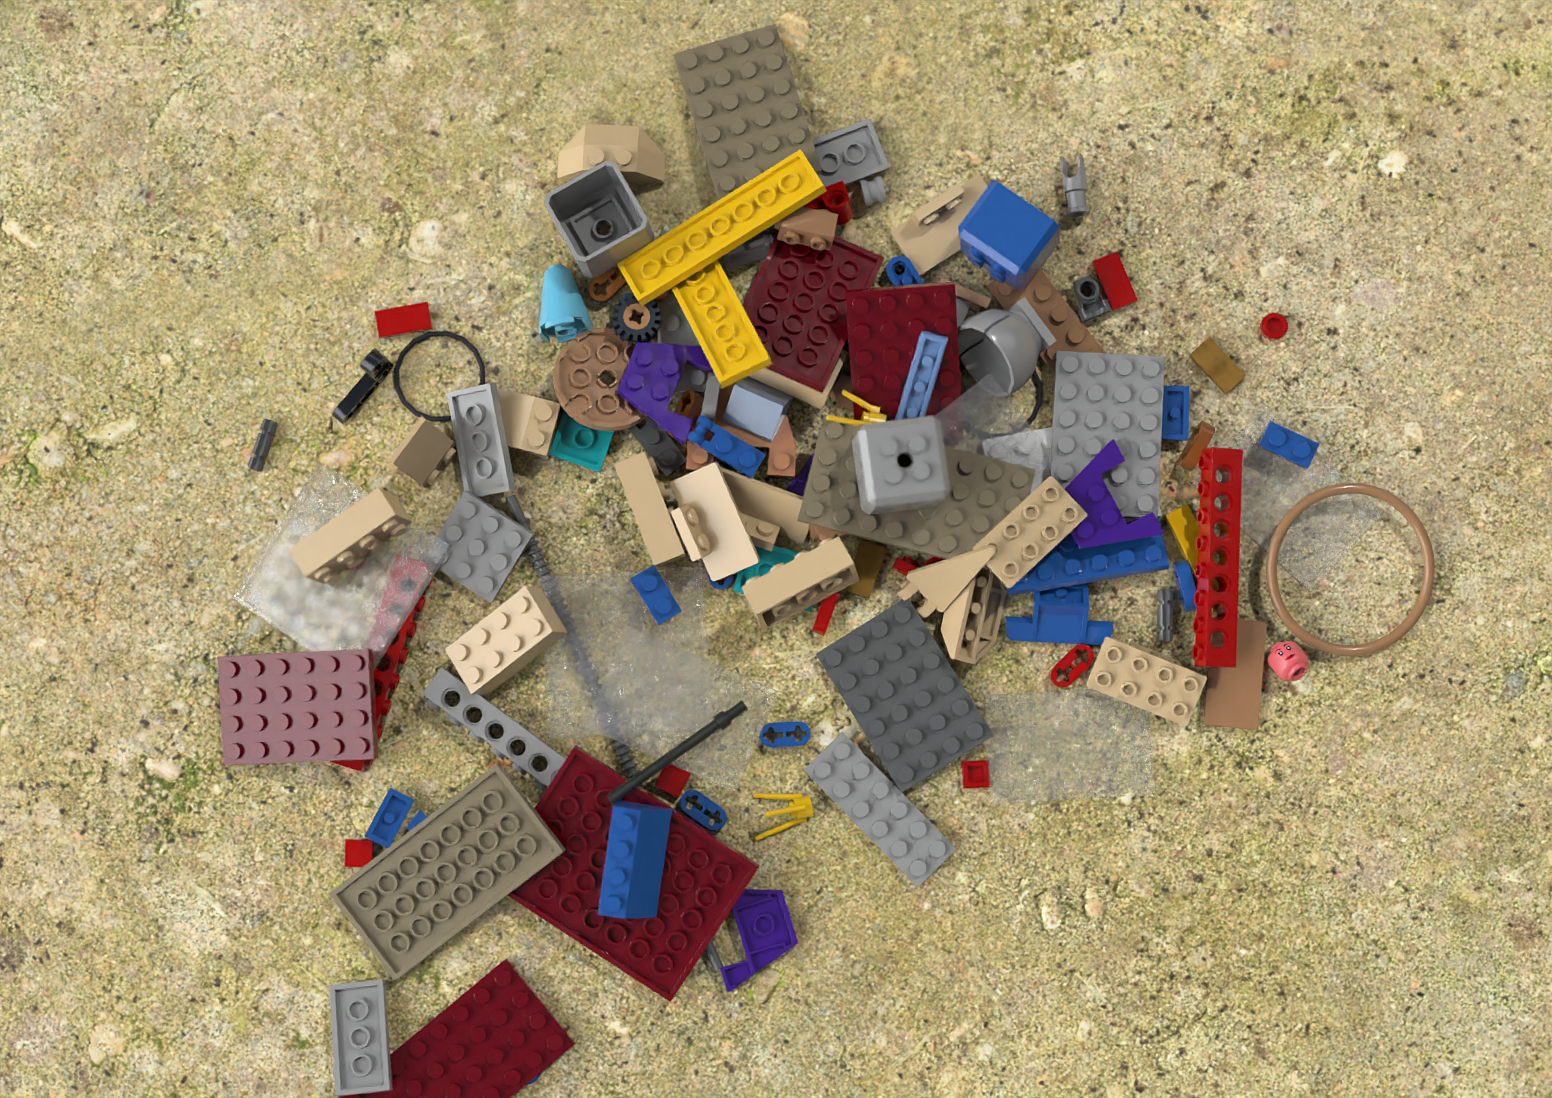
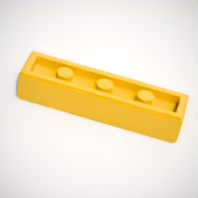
(1185, 531)

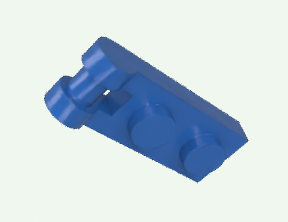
(727, 447)

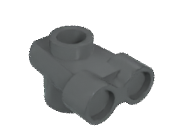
(1094, 304)

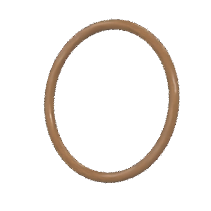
(1428, 576)

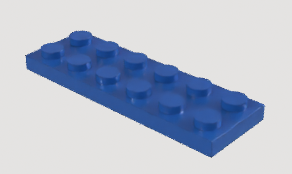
(1073, 566)

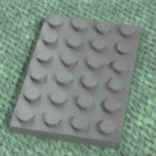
(1105, 400)

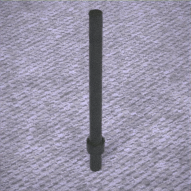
(721, 721)

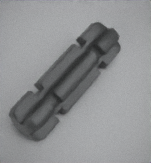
(262, 445)
(1164, 615)

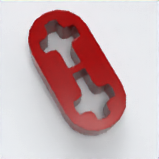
(825, 613)
(1067, 661)

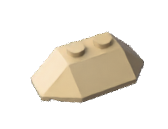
(625, 145)
(974, 618)

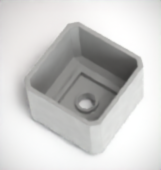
(597, 199)
(886, 485)

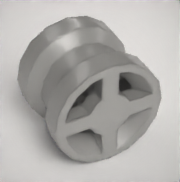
(873, 191)

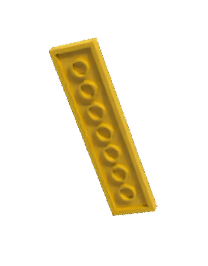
(721, 227)

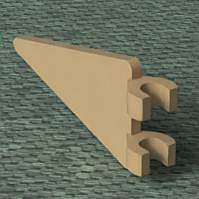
(944, 580)

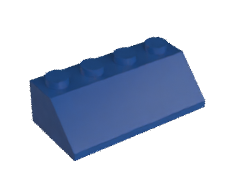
(634, 860)

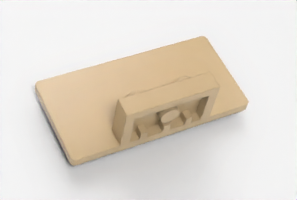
(933, 229)
(766, 510)
(712, 522)
(1031, 531)
(1146, 680)

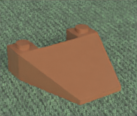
(781, 449)

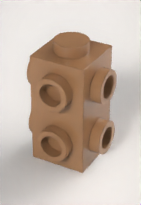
(808, 228)

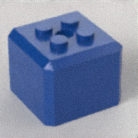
(1007, 236)

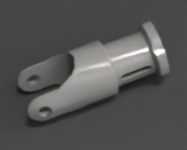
(1075, 189)

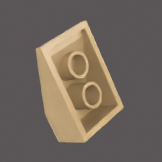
(529, 422)
(423, 452)

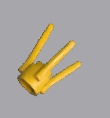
(872, 416)
(800, 808)

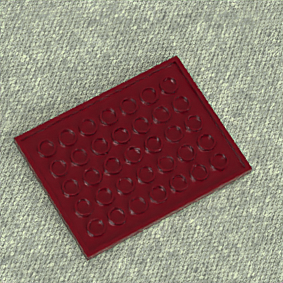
(696, 892)

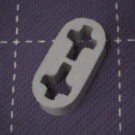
(711, 397)

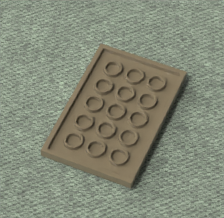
(744, 106)

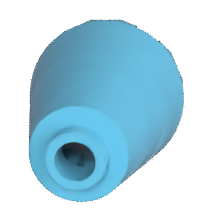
(562, 307)

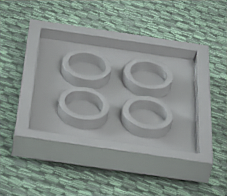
(483, 546)

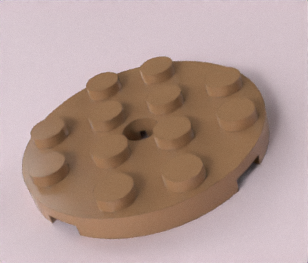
(579, 382)

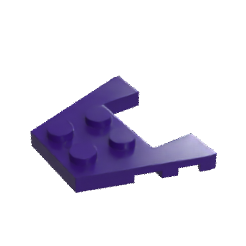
(653, 378)
(1104, 520)
(764, 931)

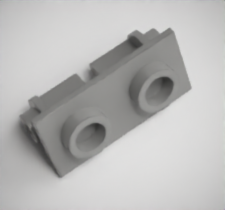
(749, 251)

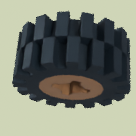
(639, 328)

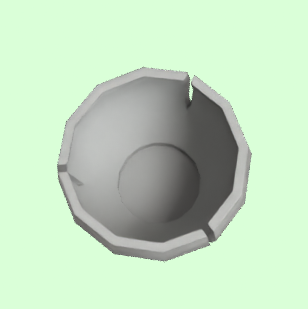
(1007, 344)

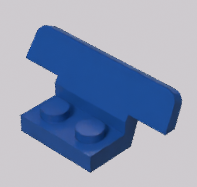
(1059, 617)

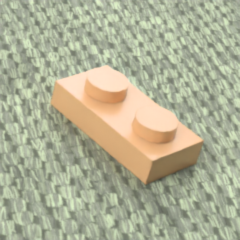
(978, 301)

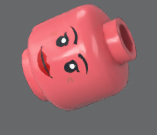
(1288, 661)

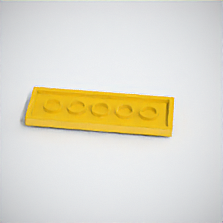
(721, 325)

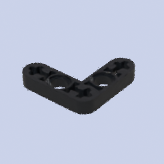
(376, 369)

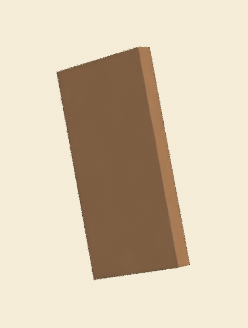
(1235, 693)

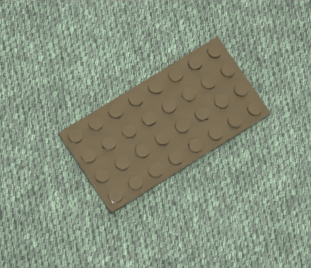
(979, 498)
(447, 871)

